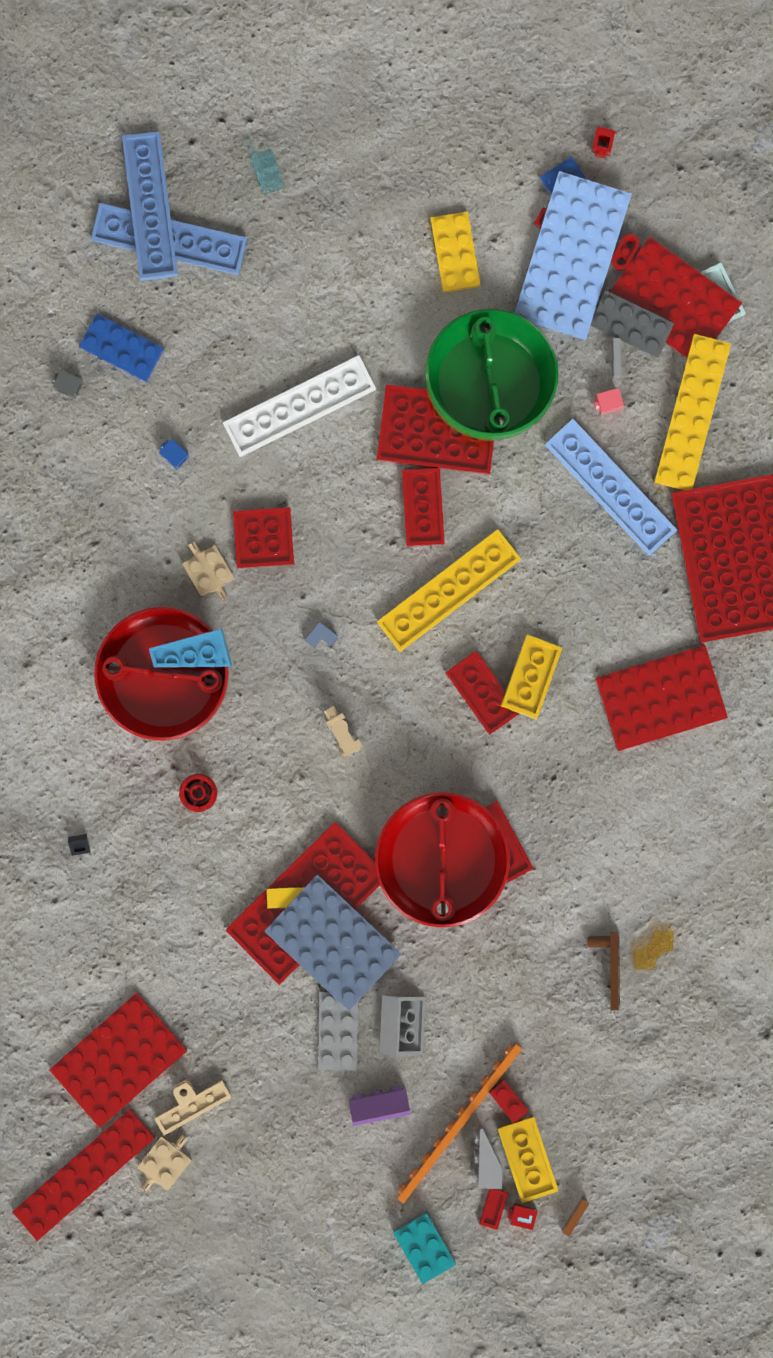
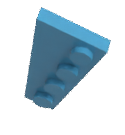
(197, 651)

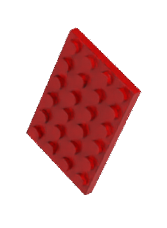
(677, 292)
(419, 437)
(661, 698)
(118, 1060)

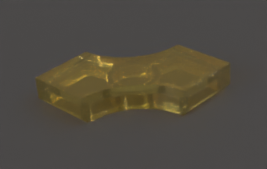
(660, 943)

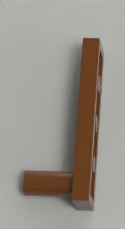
(613, 943)

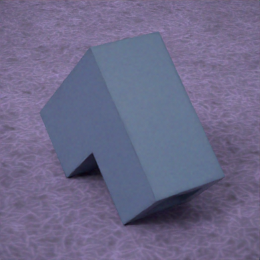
(320, 633)

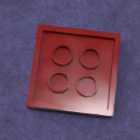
(263, 538)

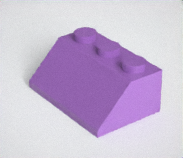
(379, 1105)

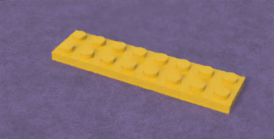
(692, 412)
(448, 590)

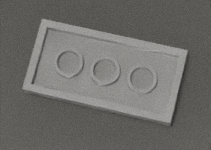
(337, 1034)

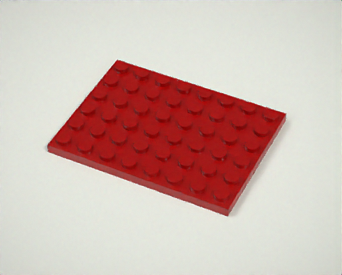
(728, 555)

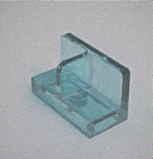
(267, 173)

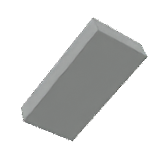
(616, 358)

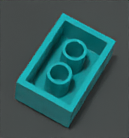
(424, 1247)

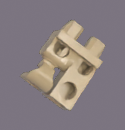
(340, 729)

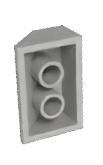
(402, 1025)

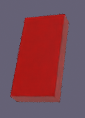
(493, 1208)

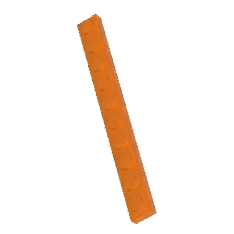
(453, 1128)

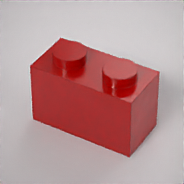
(508, 1101)

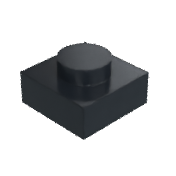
(79, 844)

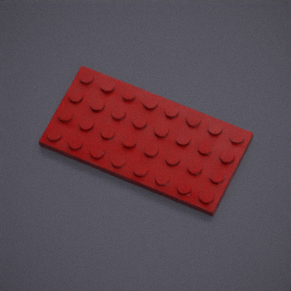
(335, 860)

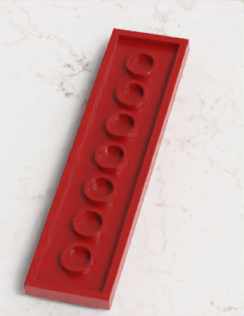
(83, 1174)

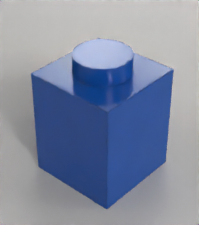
(173, 453)

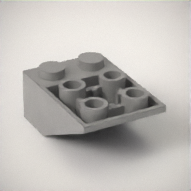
(489, 1169)

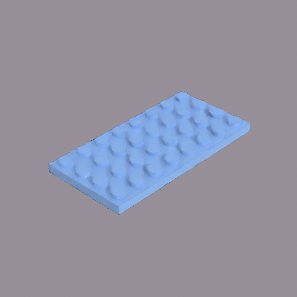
(572, 255)

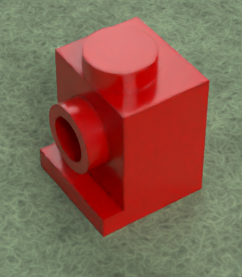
(606, 136)

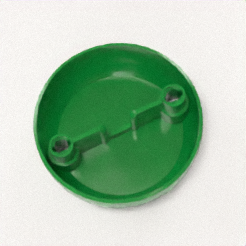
(491, 374)

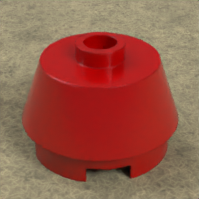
(198, 792)

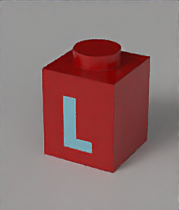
(522, 1216)

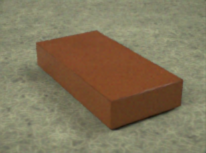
(575, 1216)

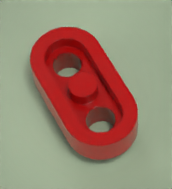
(624, 252)

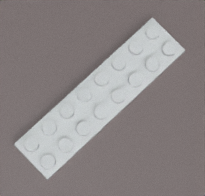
(299, 406)

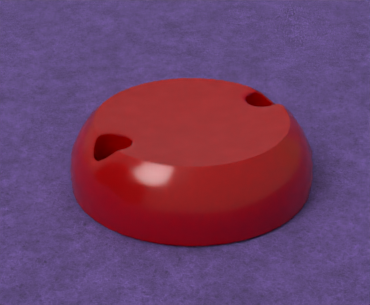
(152, 699)
(442, 860)

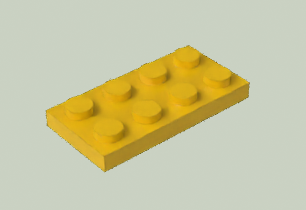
(455, 252)
(531, 677)
(527, 1159)

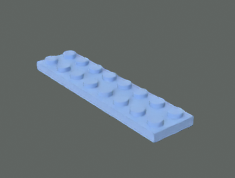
(610, 487)

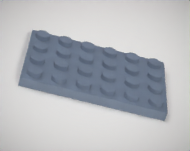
(333, 942)

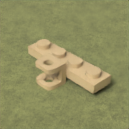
(191, 1104)

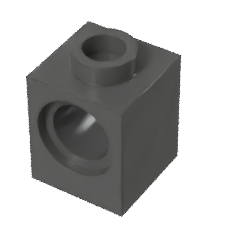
(67, 384)

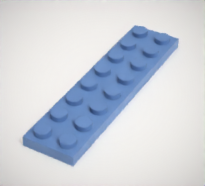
(149, 206)
(191, 242)

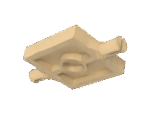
(208, 571)
(164, 1163)

